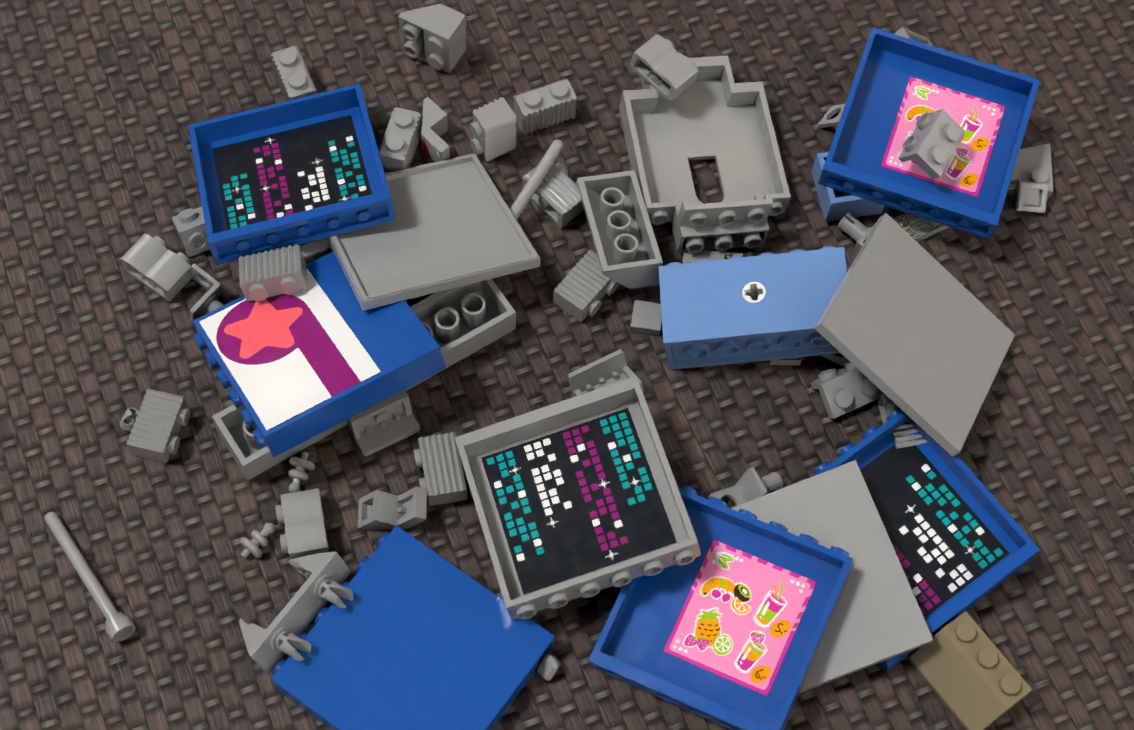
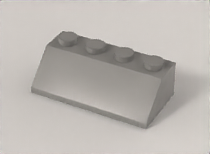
(621, 228)

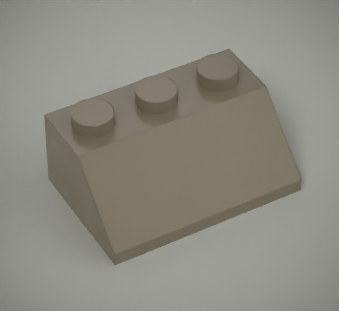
(970, 674)

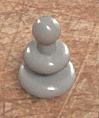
(299, 473)
(259, 538)

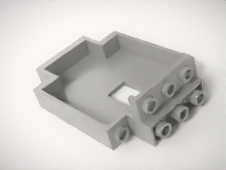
(707, 122)

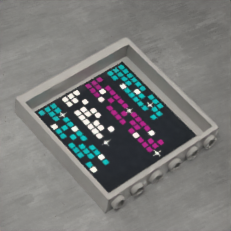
(576, 498)

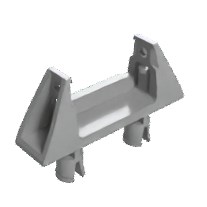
(324, 578)

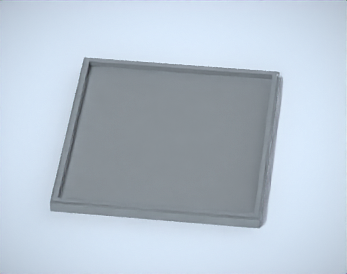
(445, 236)
(916, 333)
(877, 606)

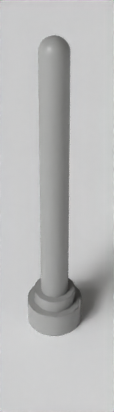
(536, 178)
(117, 624)

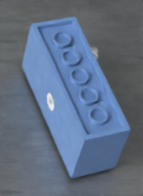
(748, 307)

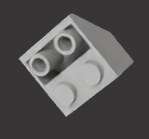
(433, 35)

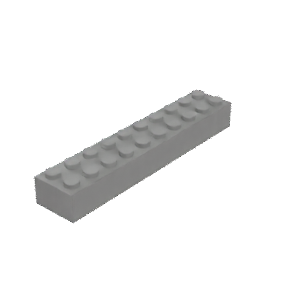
(457, 319)

